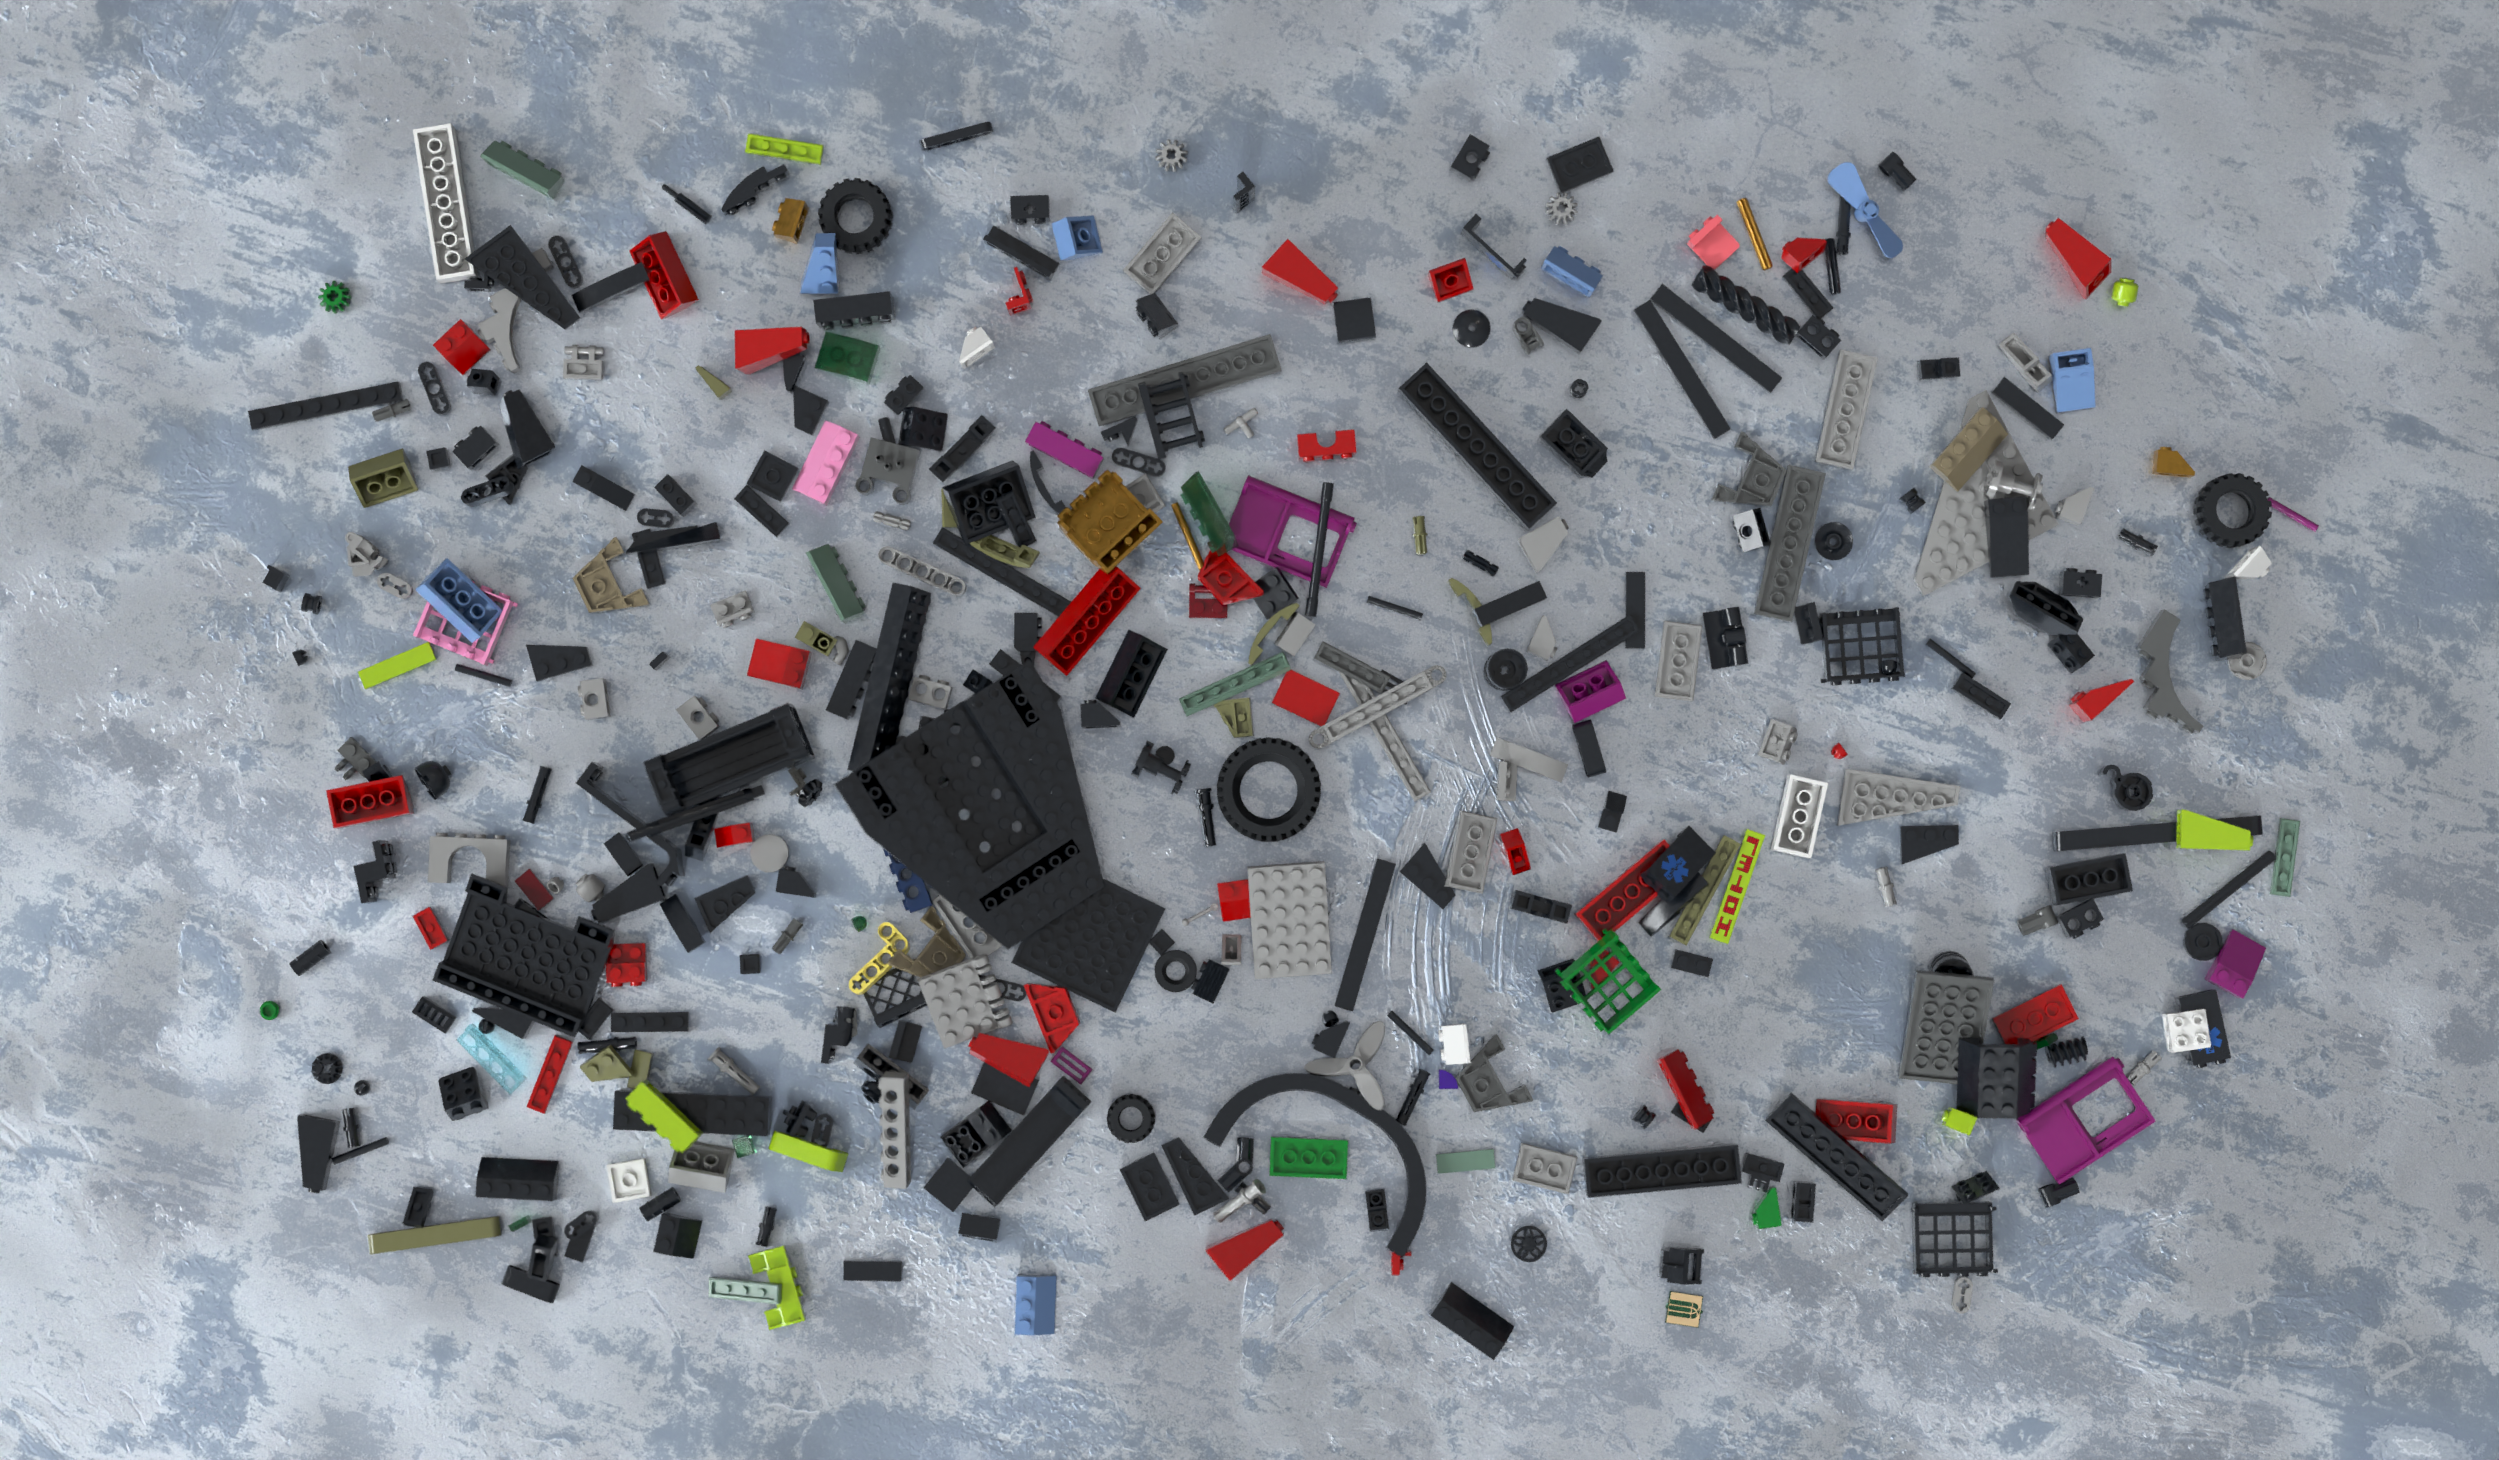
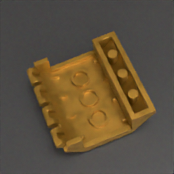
(1107, 522)

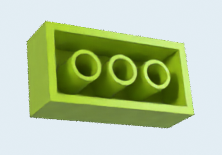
(664, 1116)

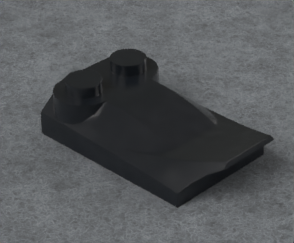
(1575, 444)

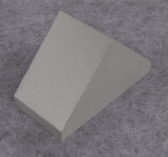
(1231, 949)

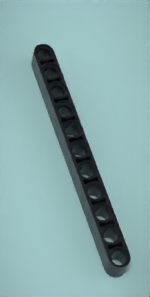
(2137, 834)

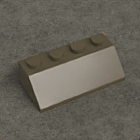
(1969, 449)

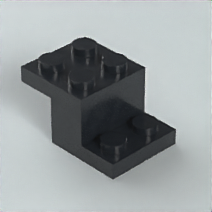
(375, 871)

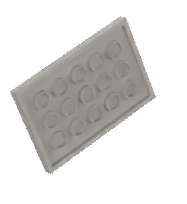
(1289, 919)

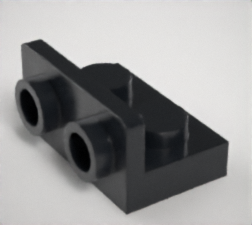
(1808, 623)

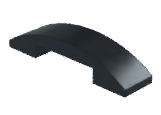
(962, 449)
(1036, 466)

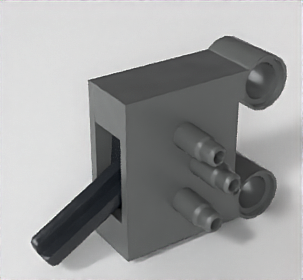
(889, 463)

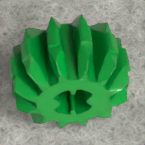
(330, 292)

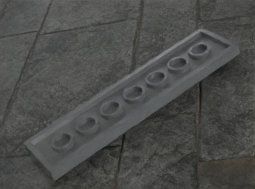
(1789, 543)

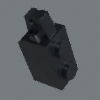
(1026, 634)

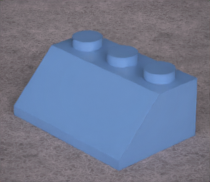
(1572, 271)
(1035, 1304)

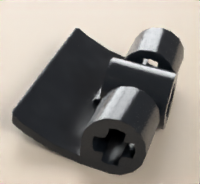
(1725, 638)

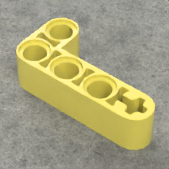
(877, 962)

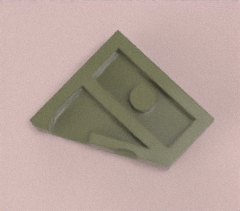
(1237, 716)
(606, 1066)

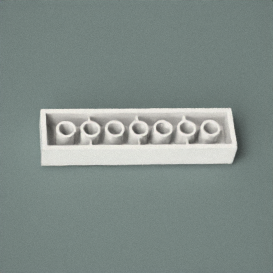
(445, 202)

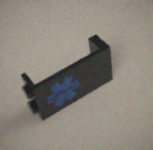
(1487, 251)
(1678, 864)
(2219, 1047)

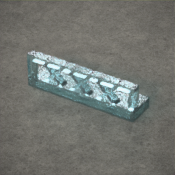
(496, 1054)

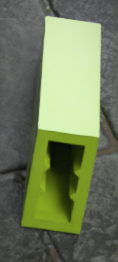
(2202, 832)

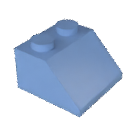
(1077, 237)

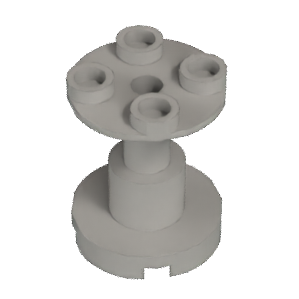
(2006, 483)

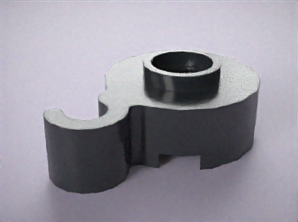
(2121, 788)

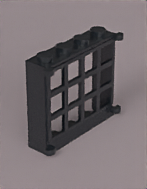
(1858, 617)
(1953, 1209)

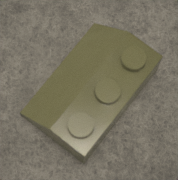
(382, 478)

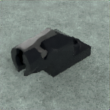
(840, 1033)

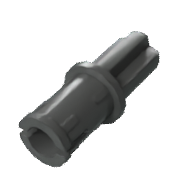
(391, 410)
(788, 935)

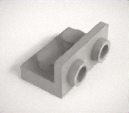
(732, 608)
(1778, 742)
(1506, 781)

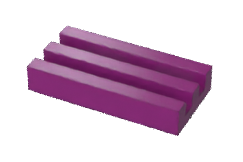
(1058, 1055)

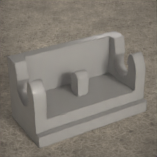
(1294, 634)

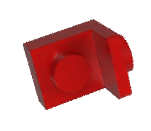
(1397, 1264)

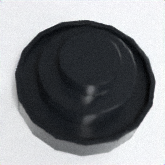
(871, 1091)

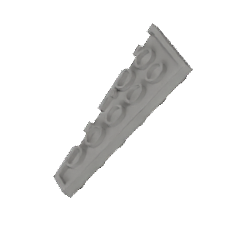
(1879, 796)

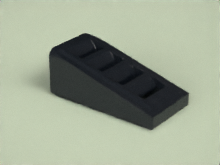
(417, 1011)

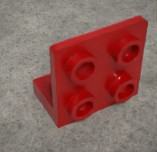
(1018, 304)

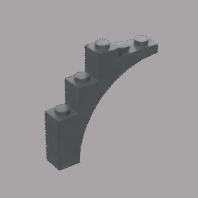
(2157, 674)

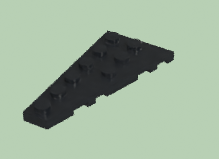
(516, 268)

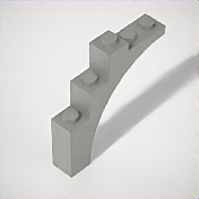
(500, 326)

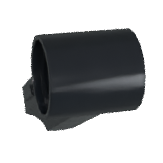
(1894, 167)
(2054, 1193)

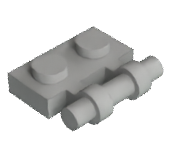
(583, 369)

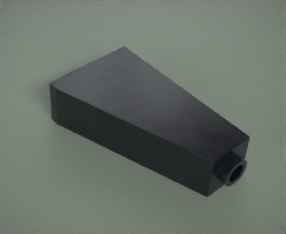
(1563, 324)
(524, 430)
(629, 896)
(317, 1148)

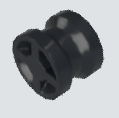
(311, 603)
(1644, 1117)

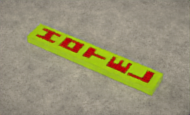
(1737, 886)

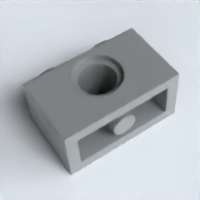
(601, 708)
(688, 711)

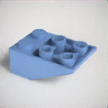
(2073, 379)

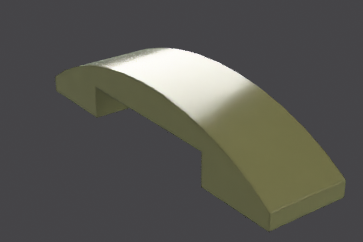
(1006, 551)
(1460, 589)
(1286, 614)

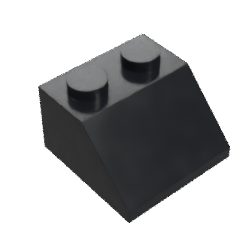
(1096, 716)
(677, 1235)

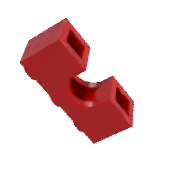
(1310, 448)

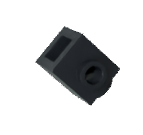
(482, 382)

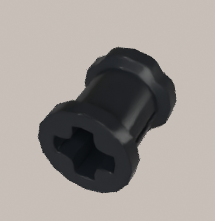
(1577, 394)

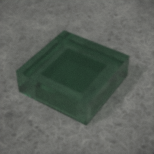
(520, 1223)

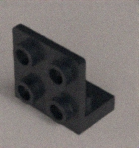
(923, 428)
(1556, 994)

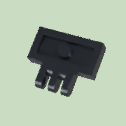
(1762, 1171)

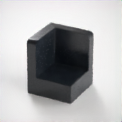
(276, 578)

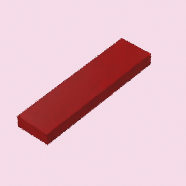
(549, 1074)

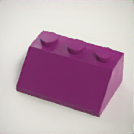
(1590, 691)

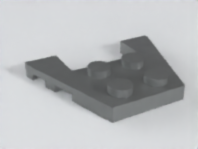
(1760, 479)
(1482, 1085)

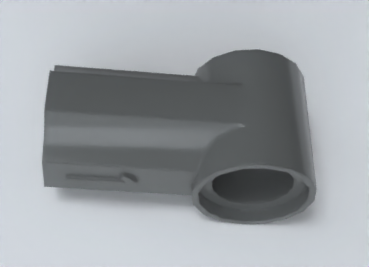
(2041, 919)

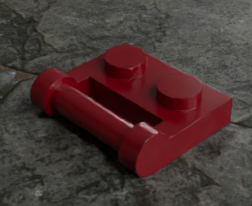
(1204, 607)

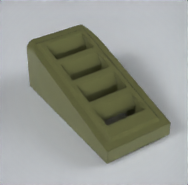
(717, 386)

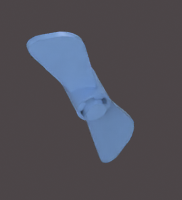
(1849, 185)

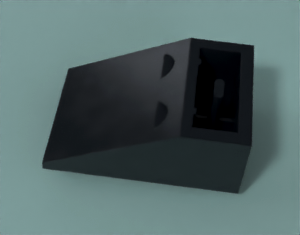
(1157, 316)
(976, 1133)

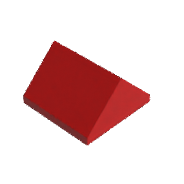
(1450, 279)

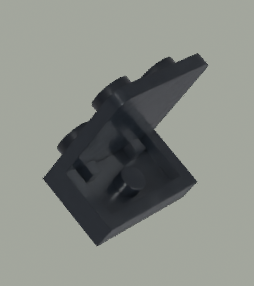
(462, 1094)

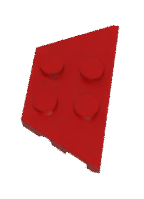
(1227, 579)
(1053, 1012)

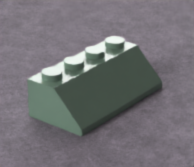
(523, 169)
(835, 582)

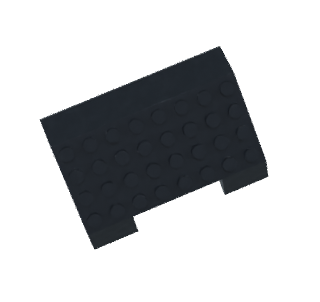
(524, 959)

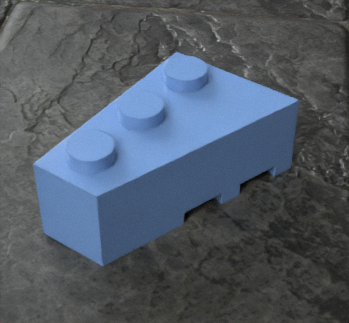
(822, 266)

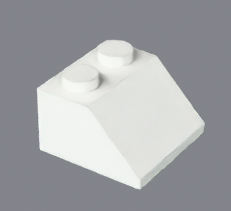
(1454, 1043)

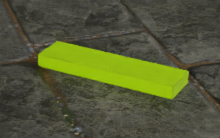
(784, 149)
(397, 665)

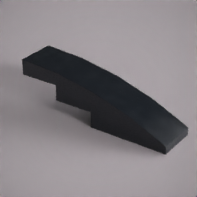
(610, 287)
(1664, 912)

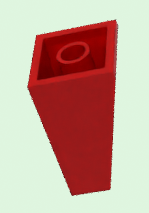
(2079, 257)
(1296, 271)
(764, 347)
(1242, 1248)

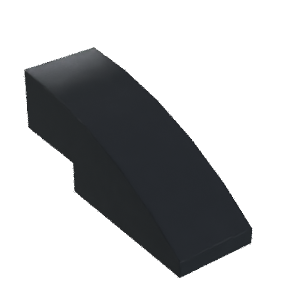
(792, 368)
(682, 923)

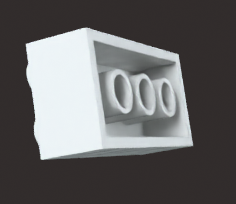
(1799, 816)

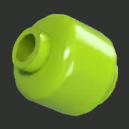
(2125, 291)

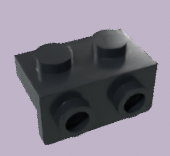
(903, 395)
(2071, 651)

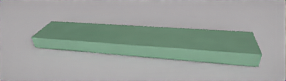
(1235, 684)

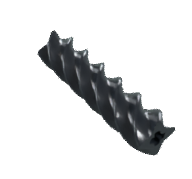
(1751, 308)

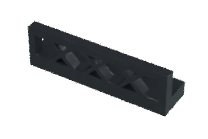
(1245, 193)
(1021, 252)

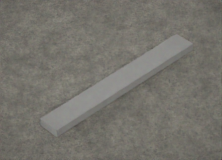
(1390, 742)

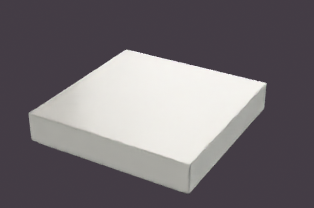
(629, 1180)

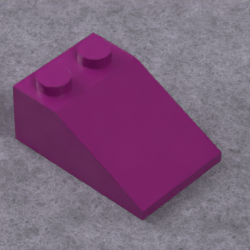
(2236, 964)

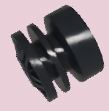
(1516, 669)
(1950, 960)

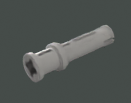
(724, 1066)
(1245, 1196)

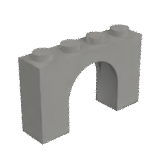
(444, 848)

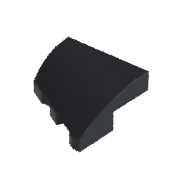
(509, 469)

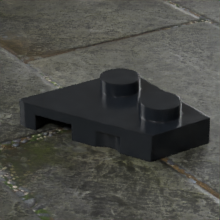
(807, 410)

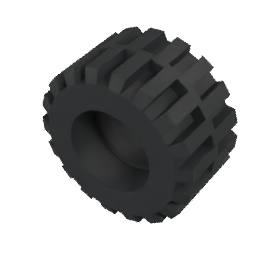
(1122, 1133)

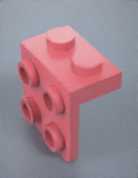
(1713, 242)

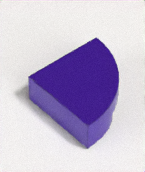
(1447, 1080)

